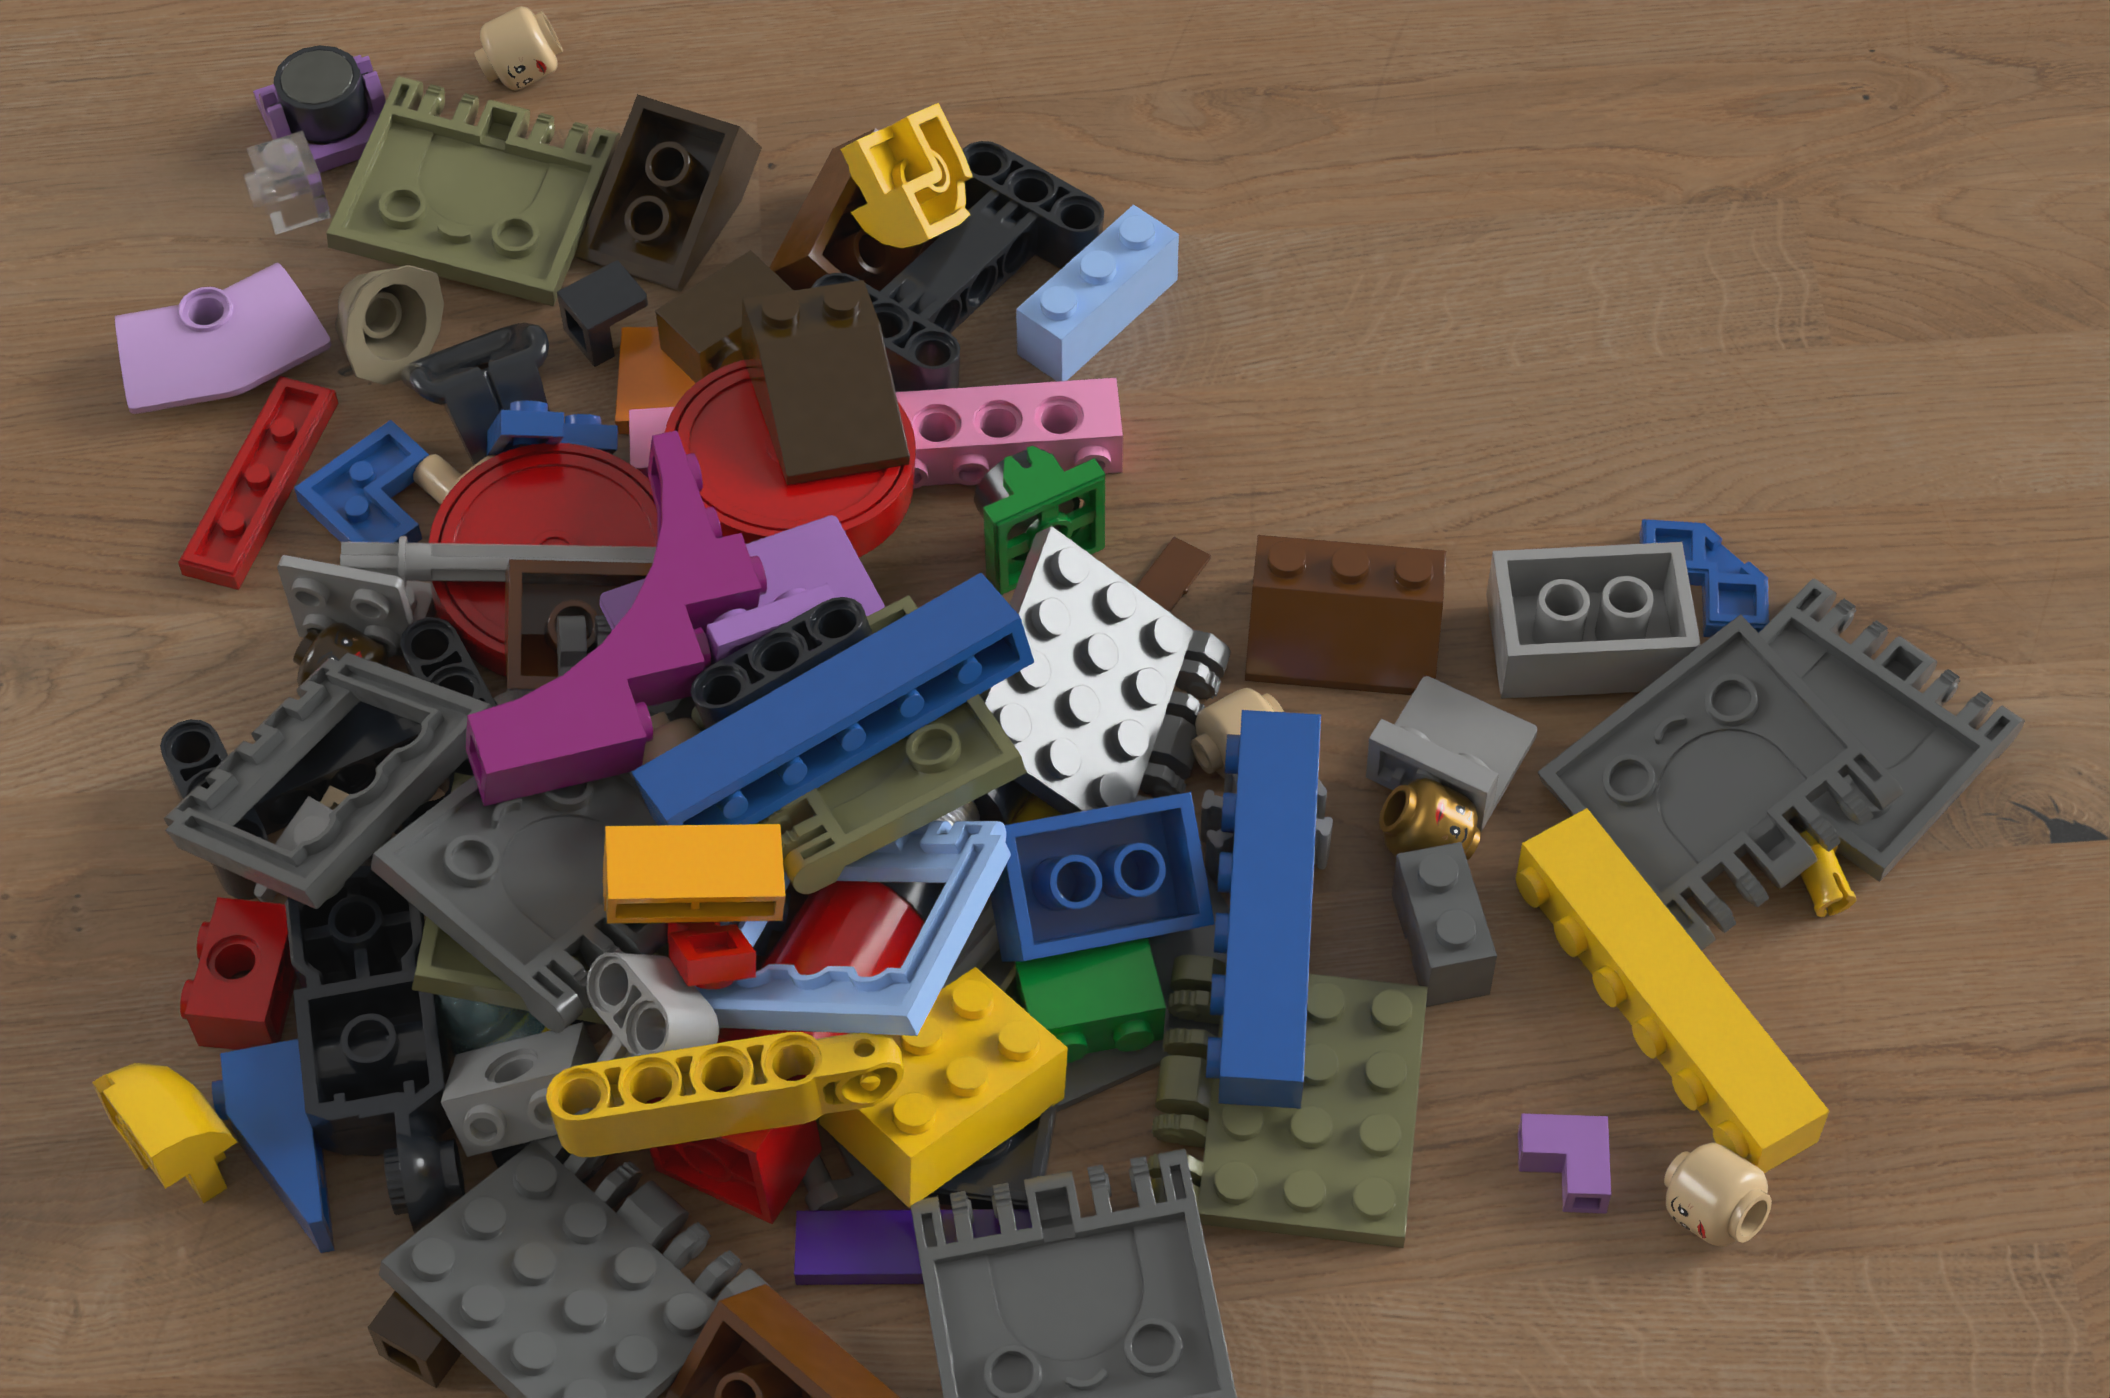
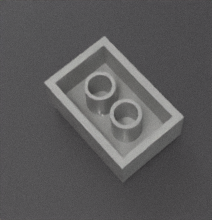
(1589, 618)

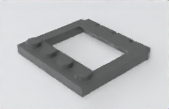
(363, 820)

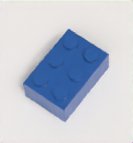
(1101, 878)

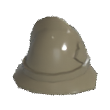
(389, 320)

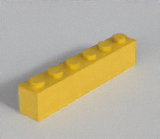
(1669, 993)

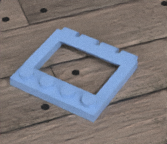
(898, 999)

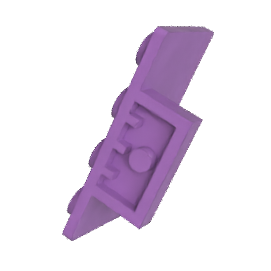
(801, 572)

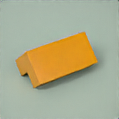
(693, 873)

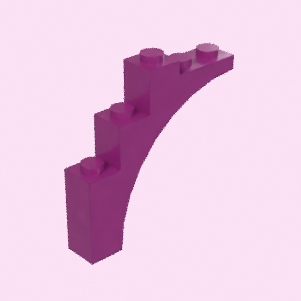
(597, 713)

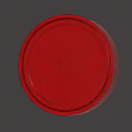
(745, 482)
(535, 499)

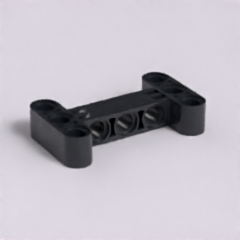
(1012, 217)
(342, 757)

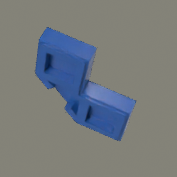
(1726, 582)

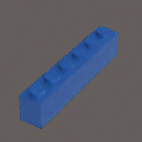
(839, 711)
(1270, 910)

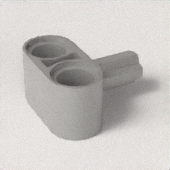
(648, 1006)

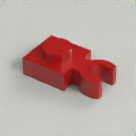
(710, 953)

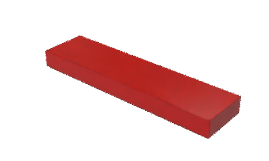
(258, 483)

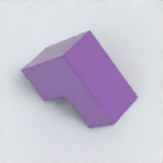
(1572, 1147)

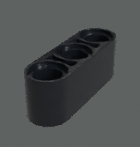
(778, 658)

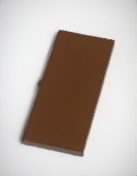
(1173, 573)

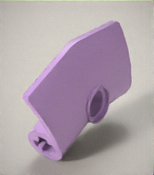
(217, 342)

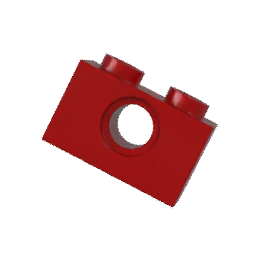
(245, 1009)

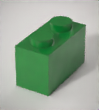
(1095, 997)

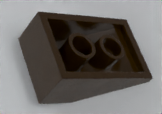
(668, 192)
(823, 381)

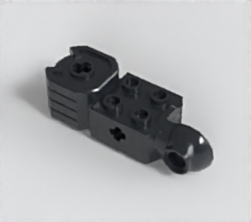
(372, 1043)

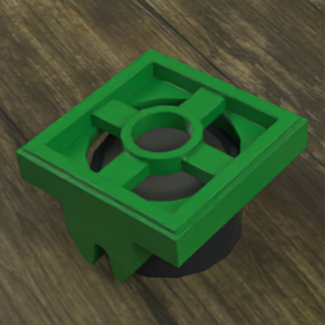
(1029, 495)

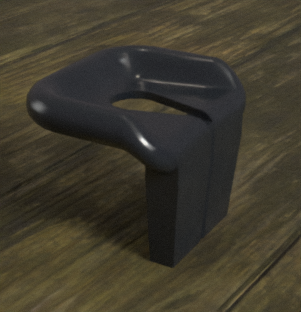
(477, 395)

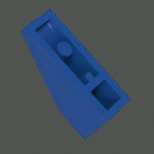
(267, 1113)

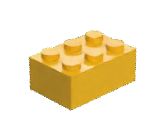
(965, 1089)

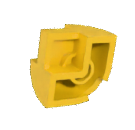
(910, 179)
(167, 1125)

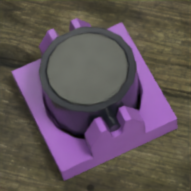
(326, 98)

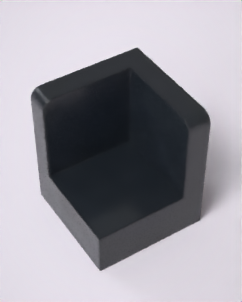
(596, 304)

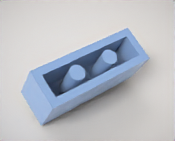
(1097, 294)

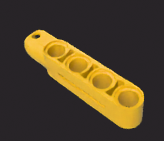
(694, 1074)

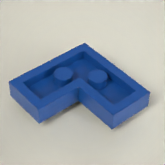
(532, 424)
(356, 489)

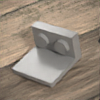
(361, 598)
(1452, 742)

